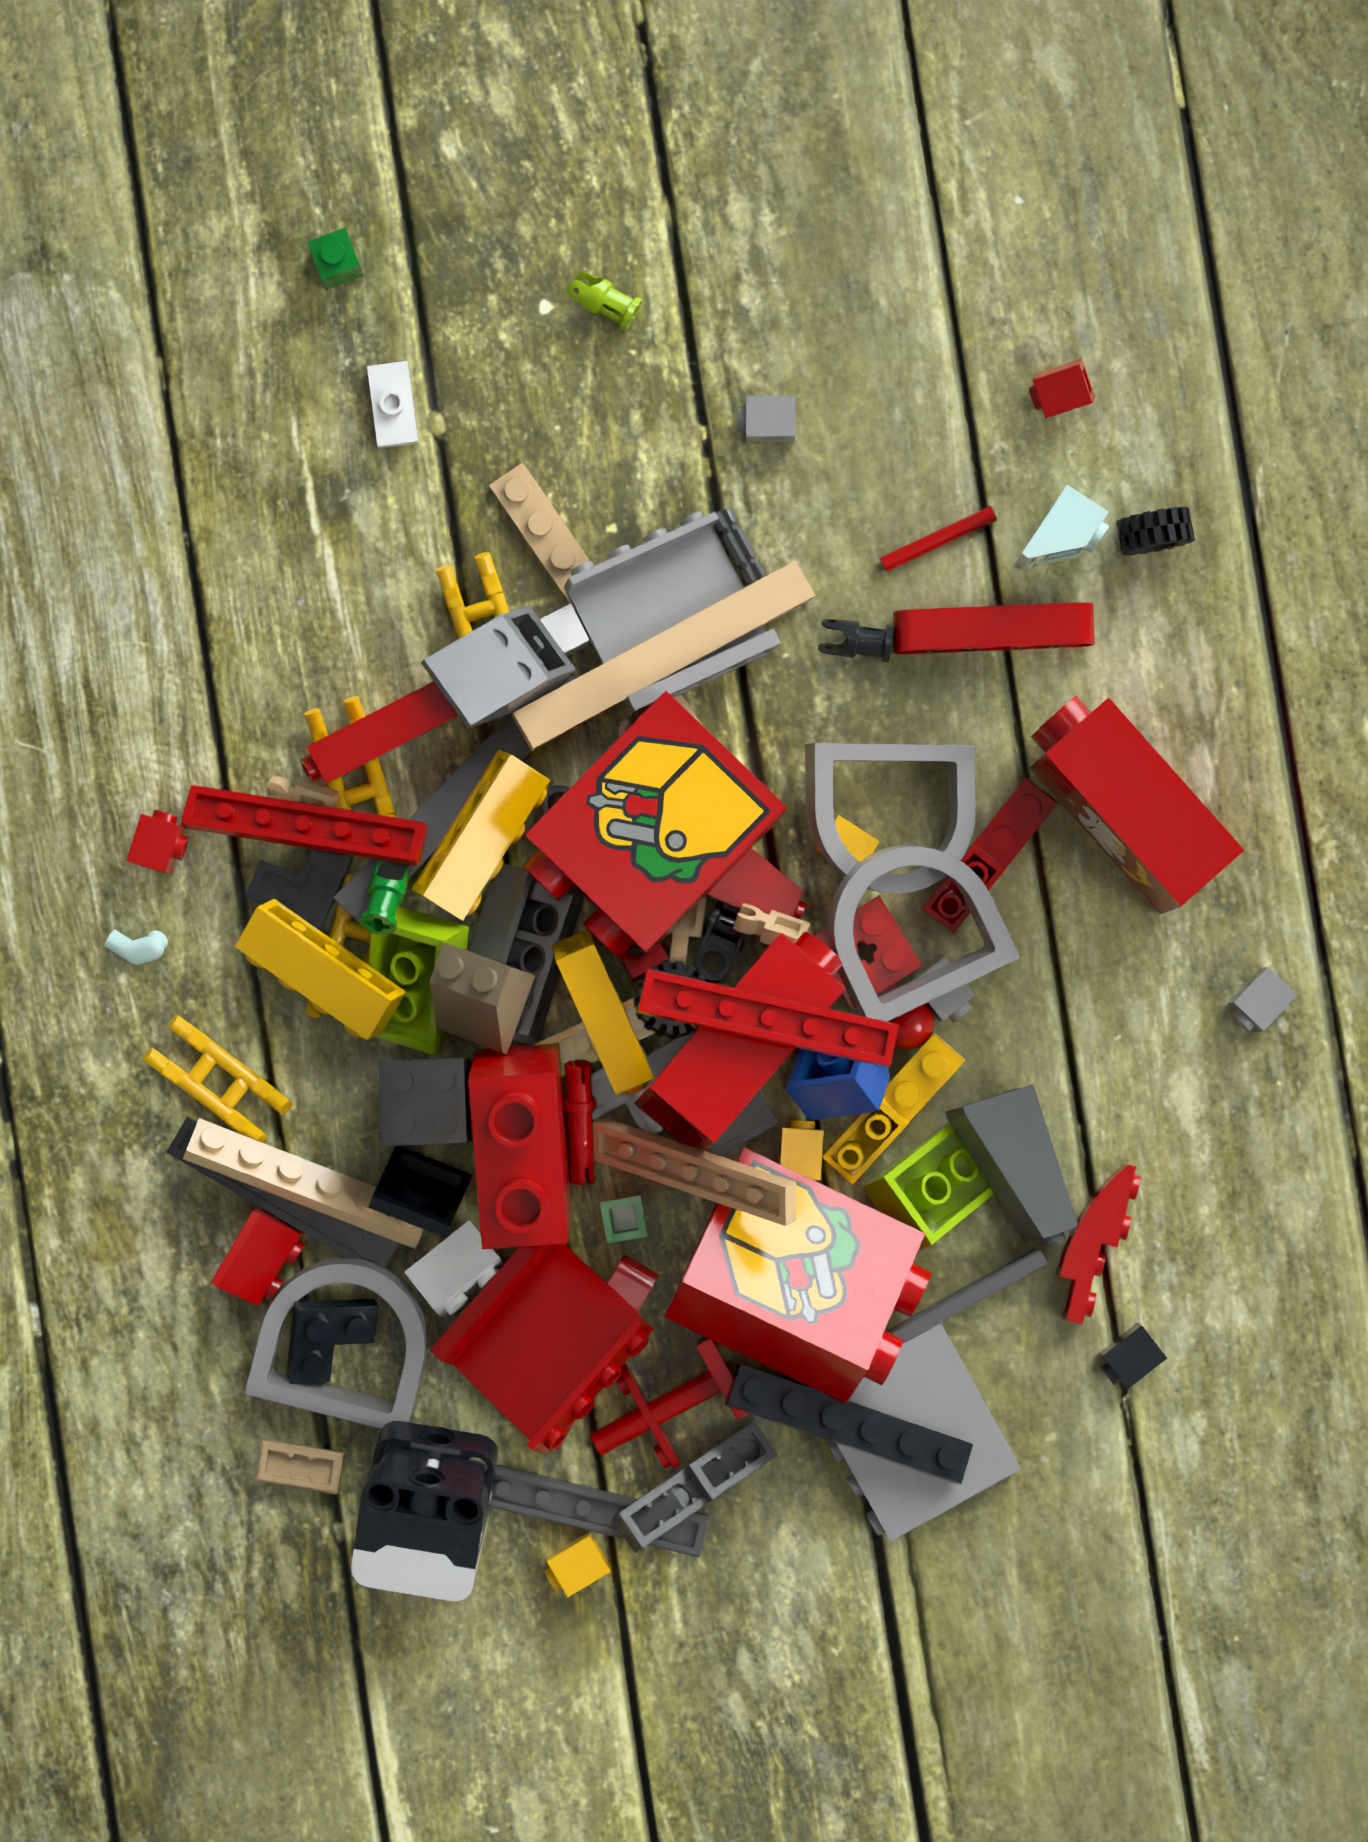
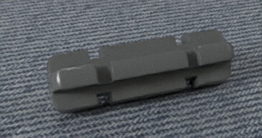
(739, 546)

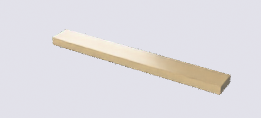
(663, 655)

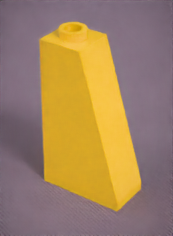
(602, 1013)

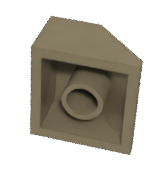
(478, 997)

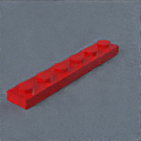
(304, 825)
(768, 1018)

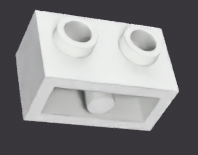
(454, 1270)

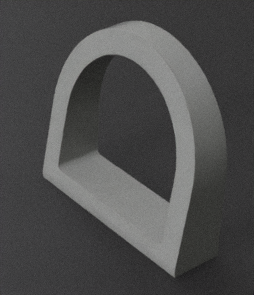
(961, 803)
(997, 948)
(330, 1399)

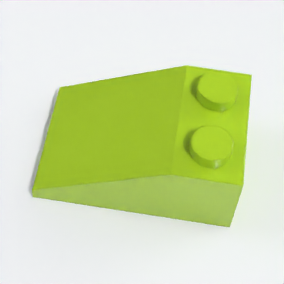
(409, 961)
(931, 1186)

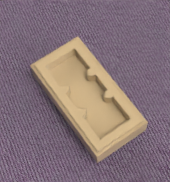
(300, 1466)

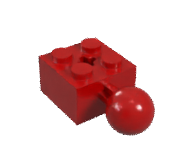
(891, 963)

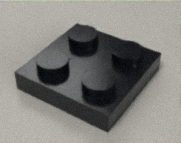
(420, 1191)

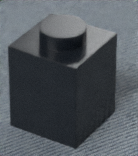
(1131, 1357)

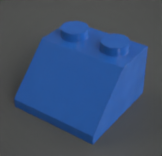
(835, 1086)

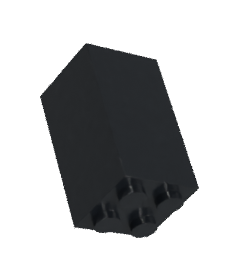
(425, 1101)

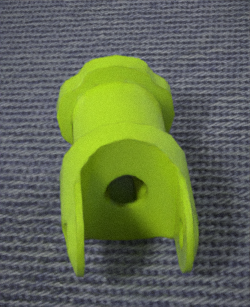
(601, 298)

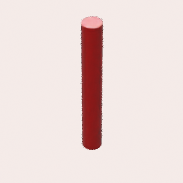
(938, 539)

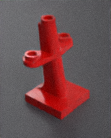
(653, 1413)

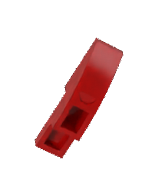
(993, 850)
(1099, 1223)

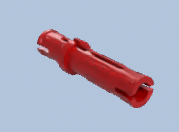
(579, 1109)

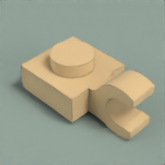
(688, 928)

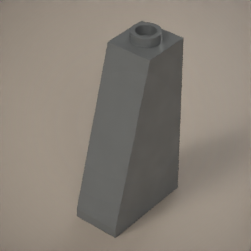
(1018, 1161)

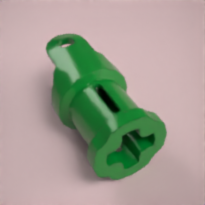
(383, 902)

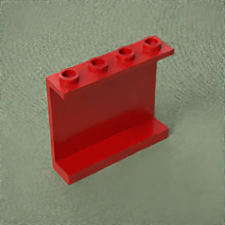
(544, 1341)

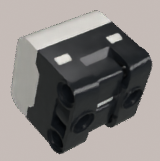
(424, 1511)

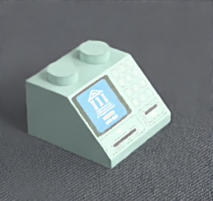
(1066, 531)

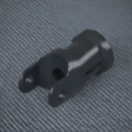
(859, 640)

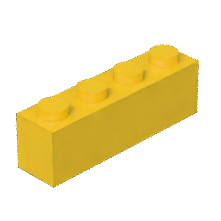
(481, 835)
(319, 970)

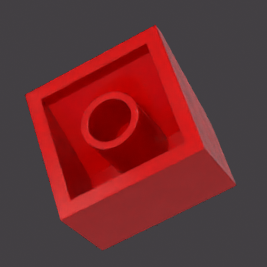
(259, 1257)

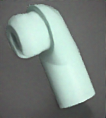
(139, 950)

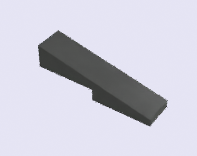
(694, 1487)

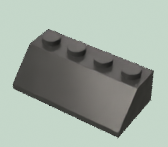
(518, 930)

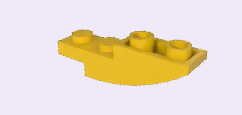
(902, 1100)

